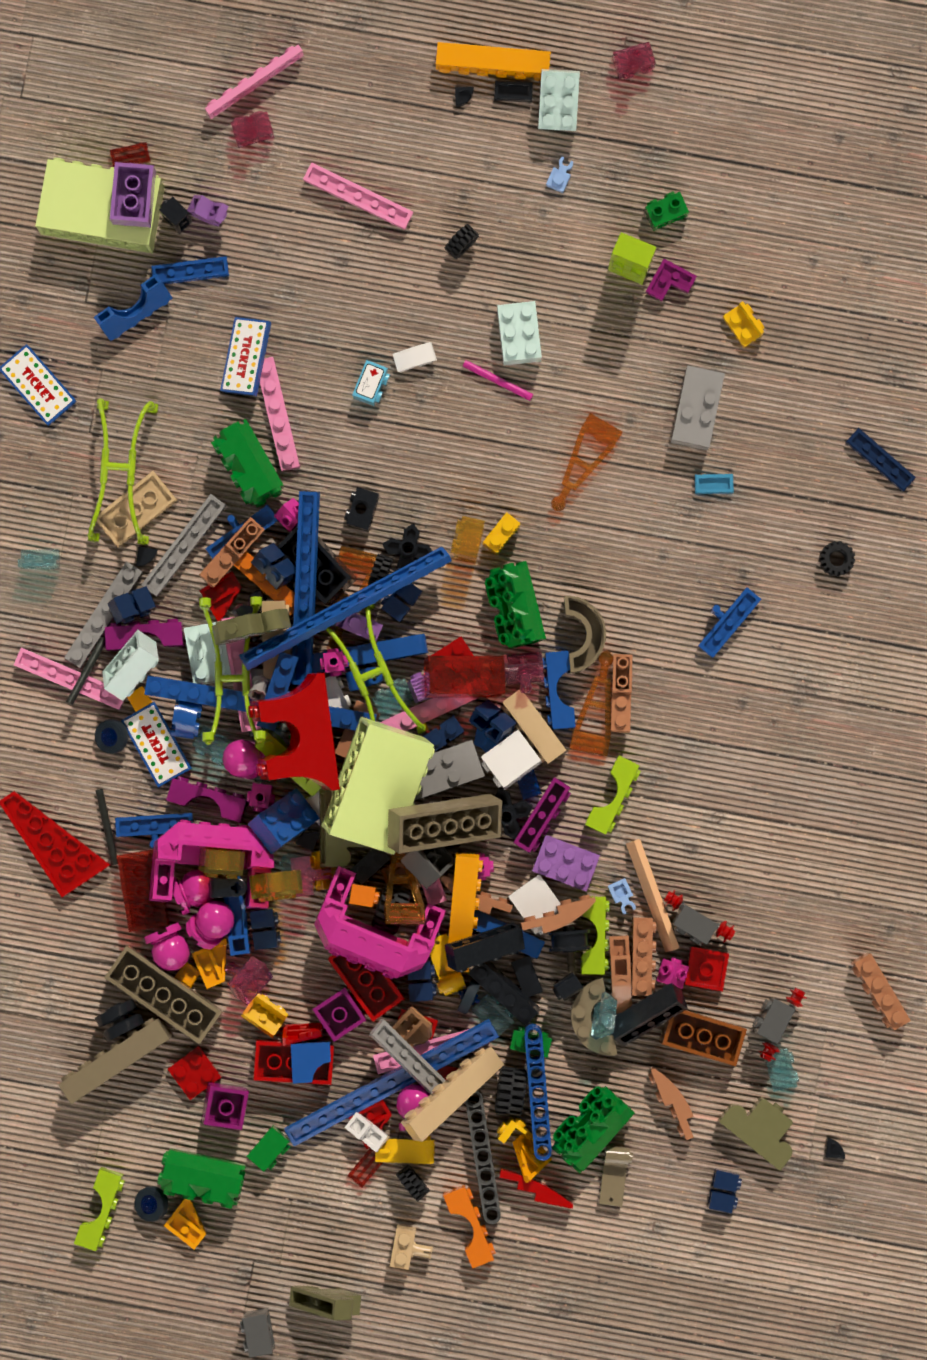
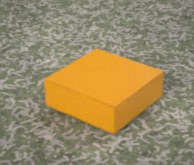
(138, 699)
(188, 974)

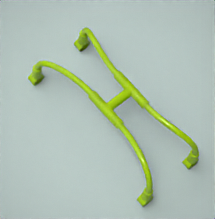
(129, 467)
(382, 669)
(208, 737)

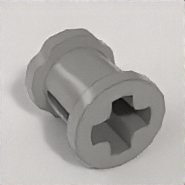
(258, 689)

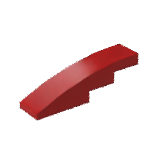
(542, 1192)

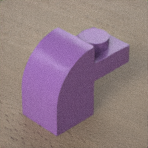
(207, 210)

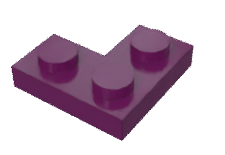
(670, 275)

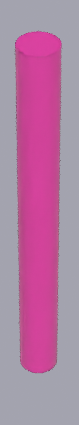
(498, 380)

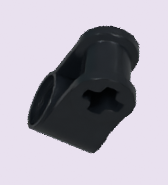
(224, 887)

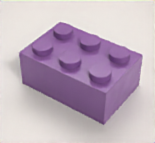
(132, 194)
(565, 863)

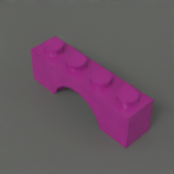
(169, 633)
(183, 793)

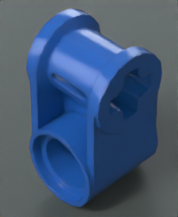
(352, 684)

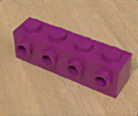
(541, 815)

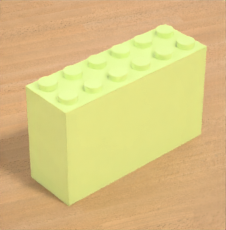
(78, 207)
(377, 775)

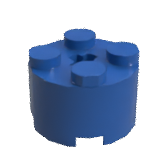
(185, 719)

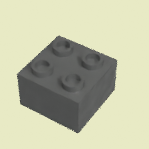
(428, 864)
(258, 1332)

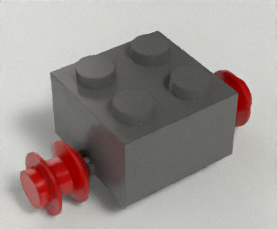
(694, 923)
(775, 1020)

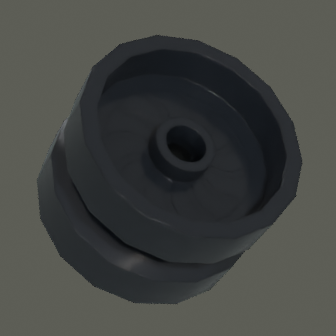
(119, 1019)

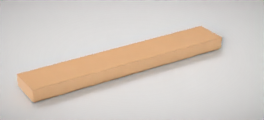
(652, 895)

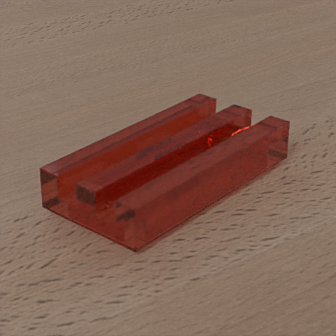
(133, 155)
(356, 1179)

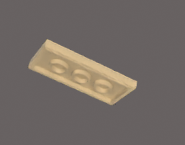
(149, 499)

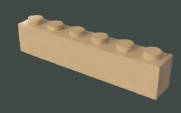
(451, 1093)

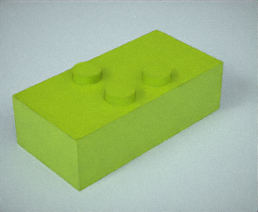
(631, 258)

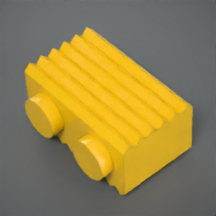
(501, 533)

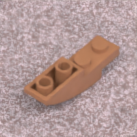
(231, 552)
(621, 693)
(485, 901)
(567, 913)
(620, 972)
(669, 1094)

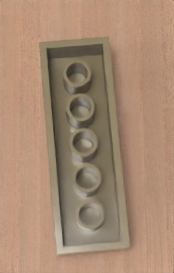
(444, 823)
(163, 994)
(112, 1062)

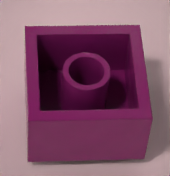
(339, 1014)
(225, 1106)

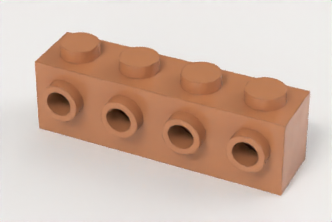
(641, 956)
(880, 991)

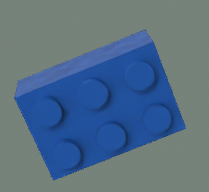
(283, 821)

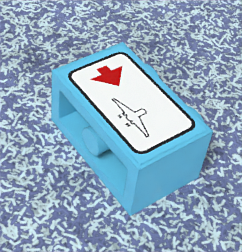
(370, 383)

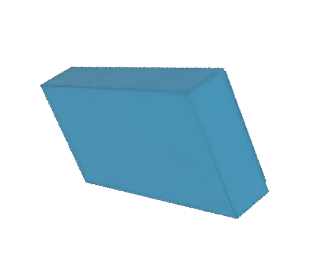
(714, 484)

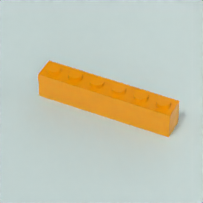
(491, 60)
(464, 897)

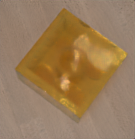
(469, 538)
(221, 861)
(276, 885)

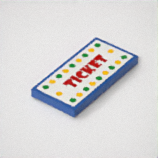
(245, 356)
(37, 385)
(155, 745)

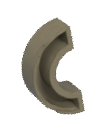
(594, 629)
(581, 1018)

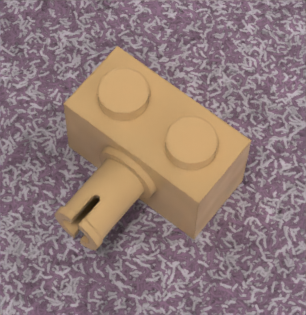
(405, 1248)

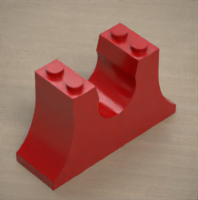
(311, 744)

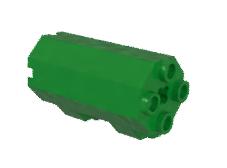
(248, 463)
(514, 596)
(587, 1135)
(201, 1177)

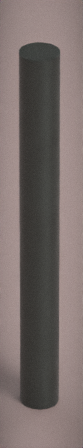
(86, 671)
(107, 826)

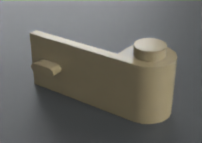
(614, 1175)

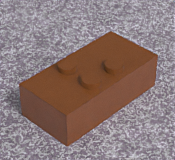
(704, 1037)

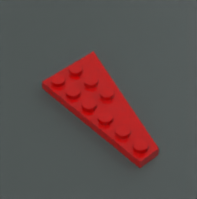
(58, 852)

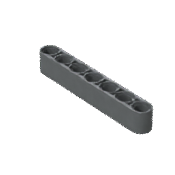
(483, 1165)

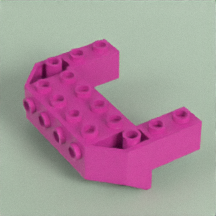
(182, 846)
(368, 944)

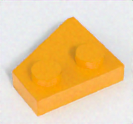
(211, 964)
(525, 1154)
(186, 1224)

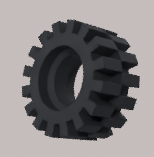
(461, 241)
(848, 558)
(381, 568)
(412, 1182)

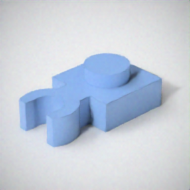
(559, 178)
(621, 892)

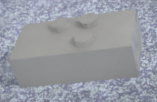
(697, 408)
(451, 769)

